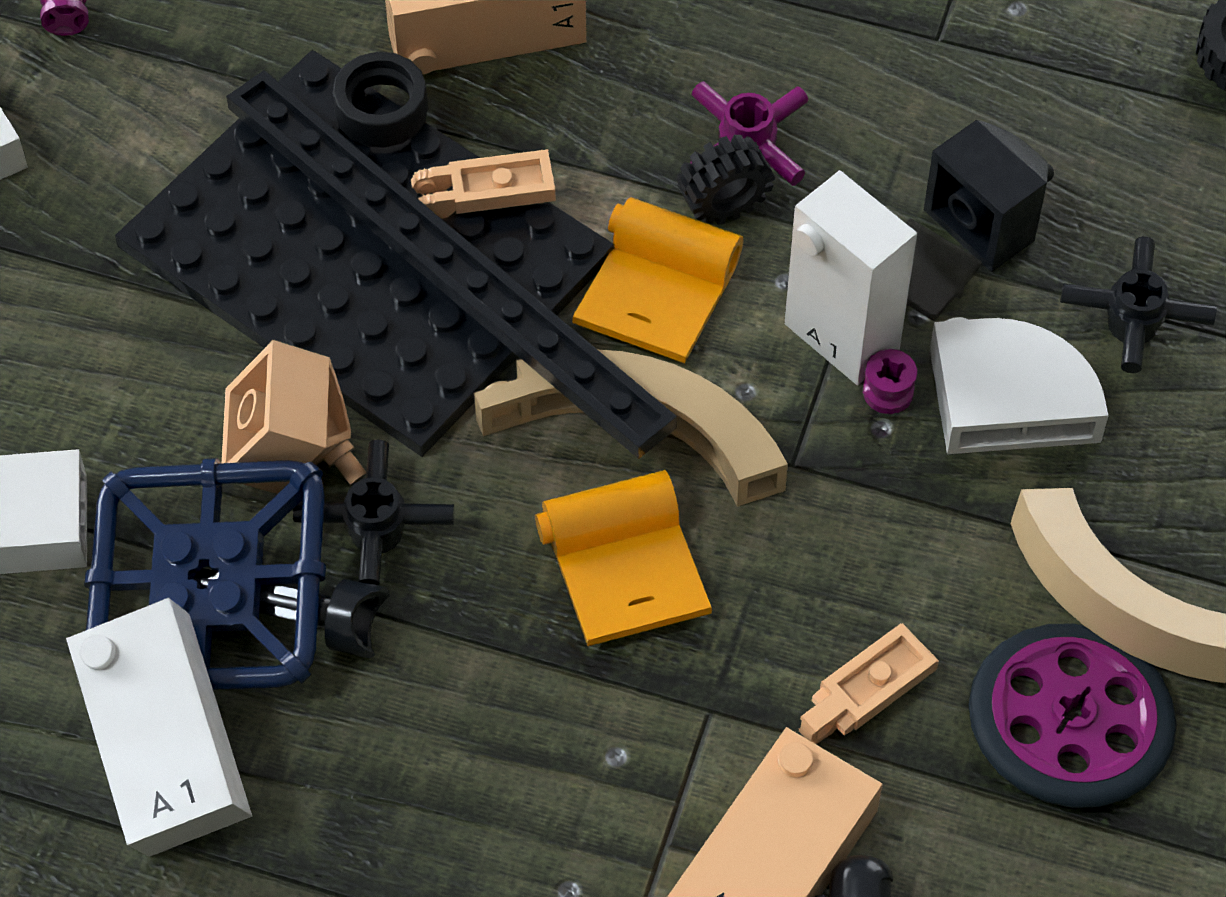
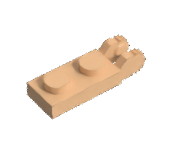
(486, 183)

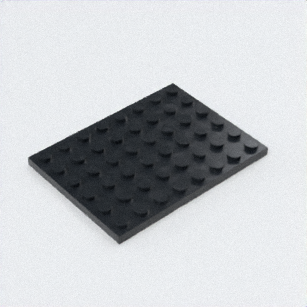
(300, 270)

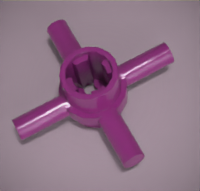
(758, 119)

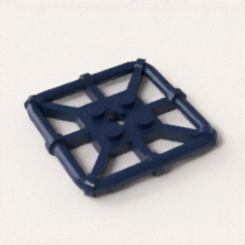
(228, 548)

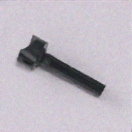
(344, 615)

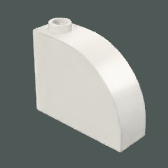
(1012, 387)

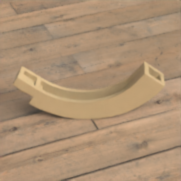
(705, 414)
(1109, 596)

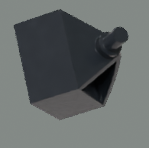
(987, 191)

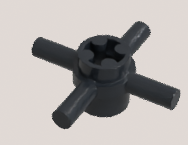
(1138, 305)
(380, 498)

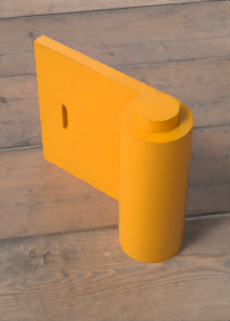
(659, 279)
(624, 557)

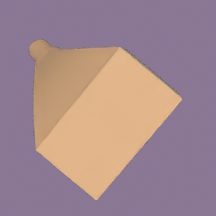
(288, 410)

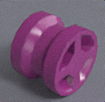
(64, 16)
(884, 393)

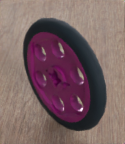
(1035, 766)

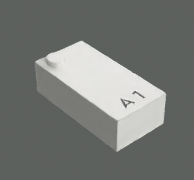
(848, 275)
(158, 728)

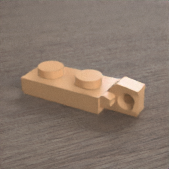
(868, 684)

